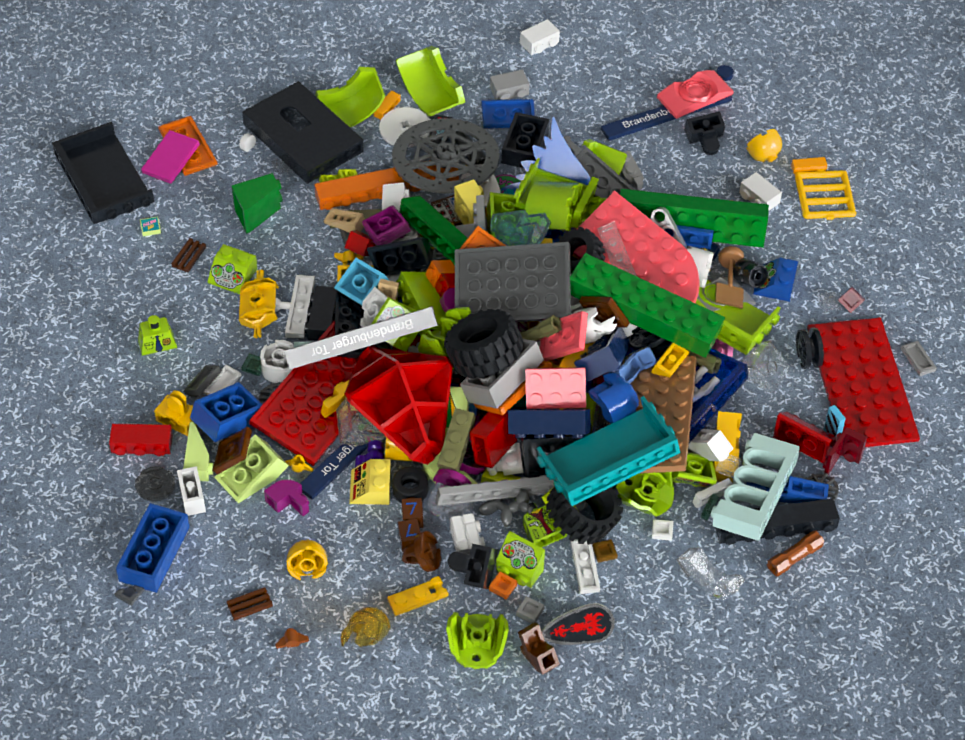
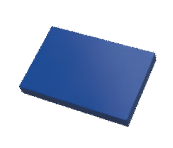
(501, 112)

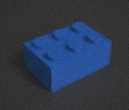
(225, 411)

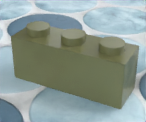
(456, 440)

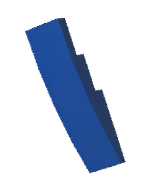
(799, 490)

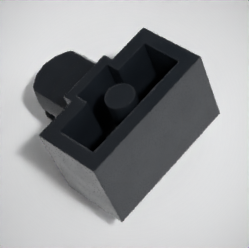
(706, 130)
(476, 565)

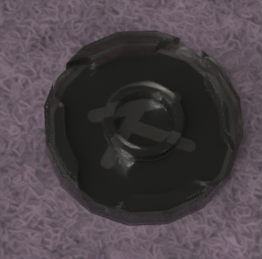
(155, 489)

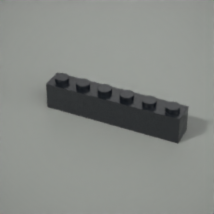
(791, 520)

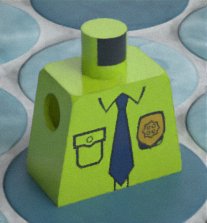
(155, 336)

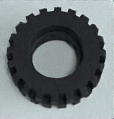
(483, 343)

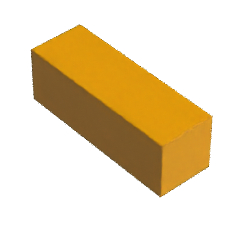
(387, 105)
(808, 164)

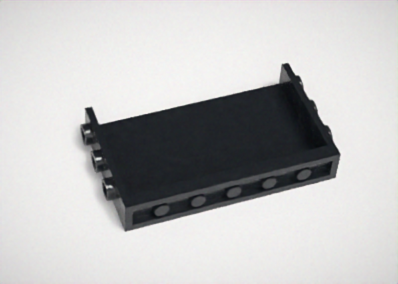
(102, 173)

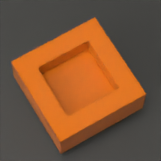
(503, 585)

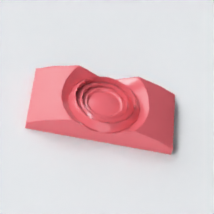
(694, 93)

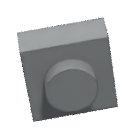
(530, 610)

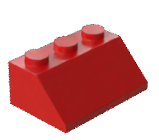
(796, 431)

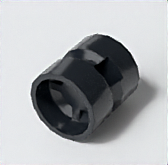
(750, 272)

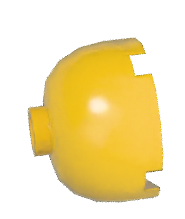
(765, 147)
(306, 556)

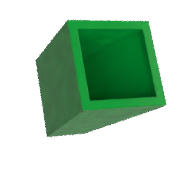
(256, 200)

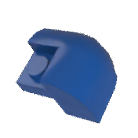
(615, 397)

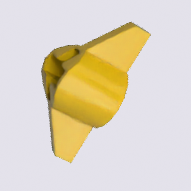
(347, 256)
(298, 464)

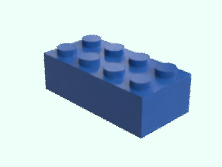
(153, 547)

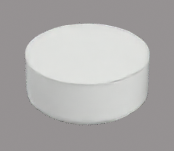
(247, 142)

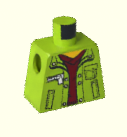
(540, 528)

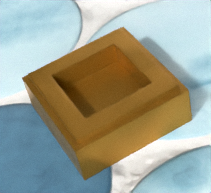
(604, 551)

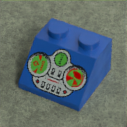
(780, 279)

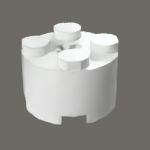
(703, 261)
(274, 362)

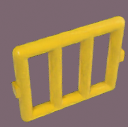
(829, 215)

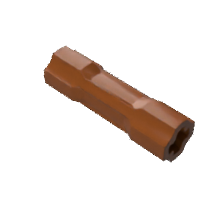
(806, 546)

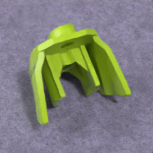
(434, 341)
(660, 492)
(477, 636)

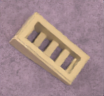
(354, 217)

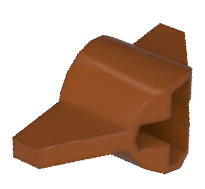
(291, 639)

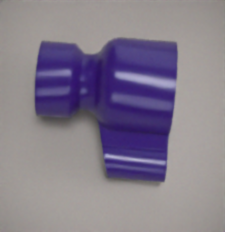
(375, 451)

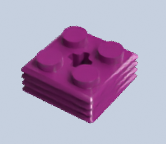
(386, 226)

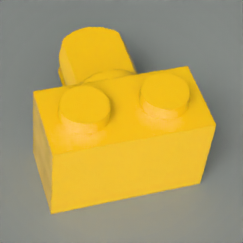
(175, 412)

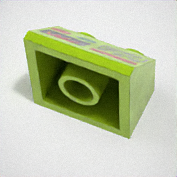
(698, 472)

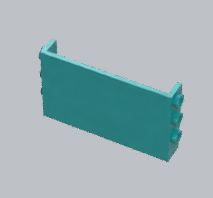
(610, 454)

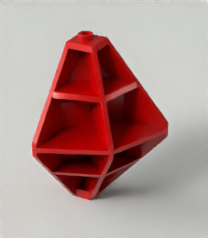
(403, 398)

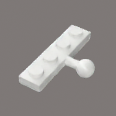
(298, 306)

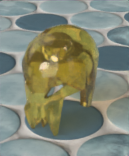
(369, 624)

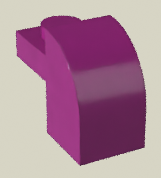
(287, 493)

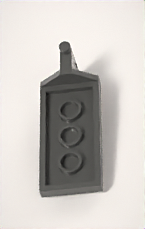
(608, 179)

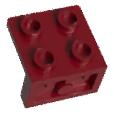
(847, 444)

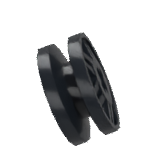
(643, 338)
(810, 348)

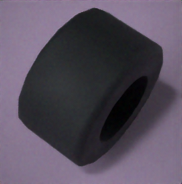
(406, 475)

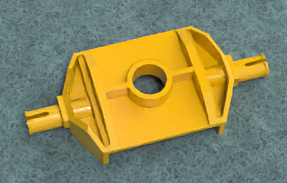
(262, 312)

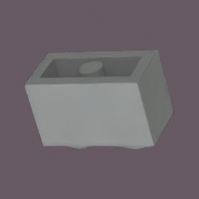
(509, 85)

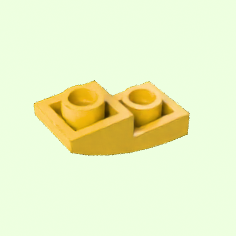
(332, 403)

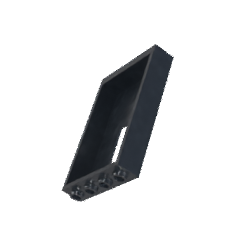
(311, 150)

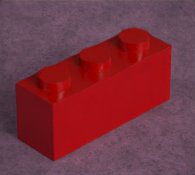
(141, 439)

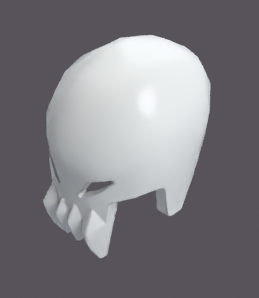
(594, 328)

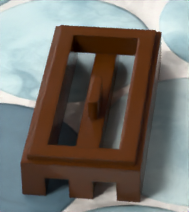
(201, 247)
(233, 607)

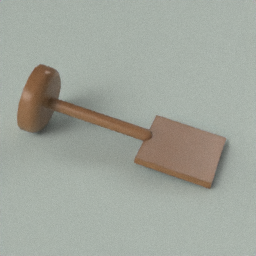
(728, 293)

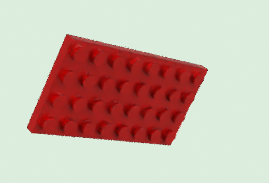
(865, 381)
(294, 409)

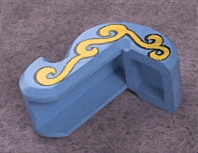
(636, 362)

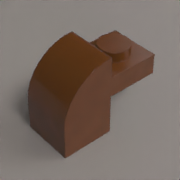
(536, 650)

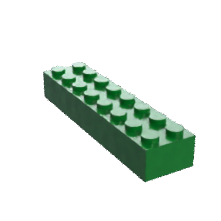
(731, 220)
(648, 305)

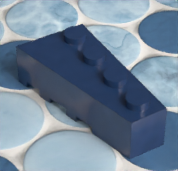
(605, 354)
(549, 421)

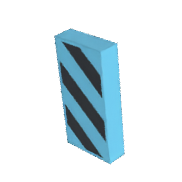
(834, 421)

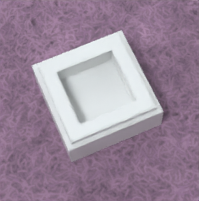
(662, 529)

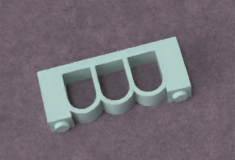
(746, 520)

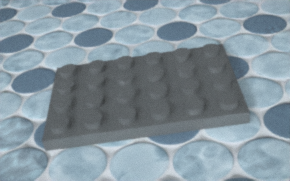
(518, 279)

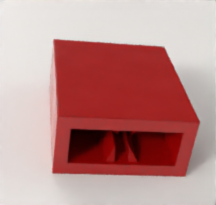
(491, 439)

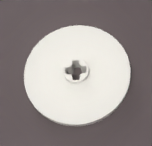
(393, 122)

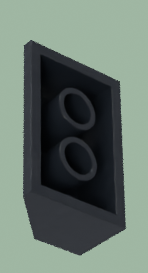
(401, 256)

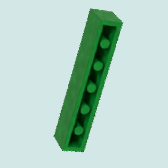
(432, 225)

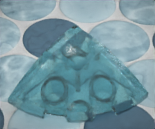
(519, 227)

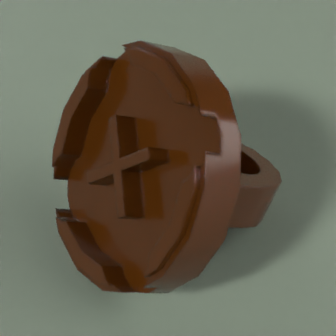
(423, 552)

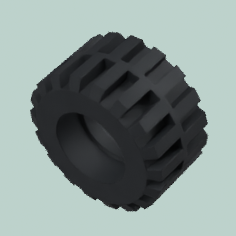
(582, 237)

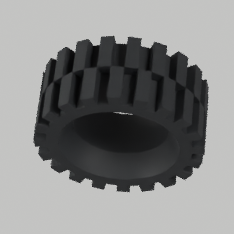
(571, 521)

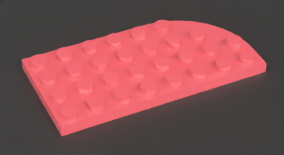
(651, 249)

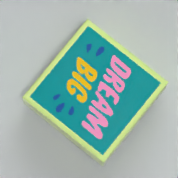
(150, 226)

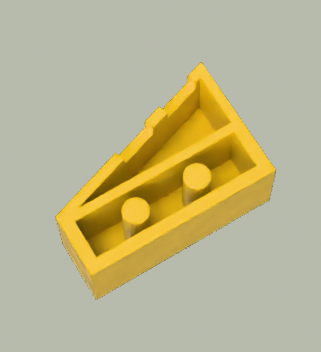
(729, 426)

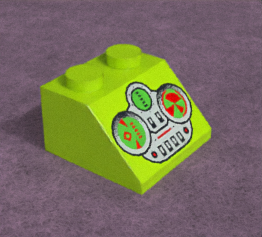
(232, 268)
(393, 309)
(520, 560)

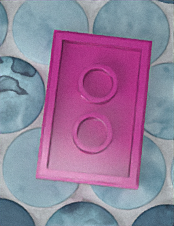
(170, 156)

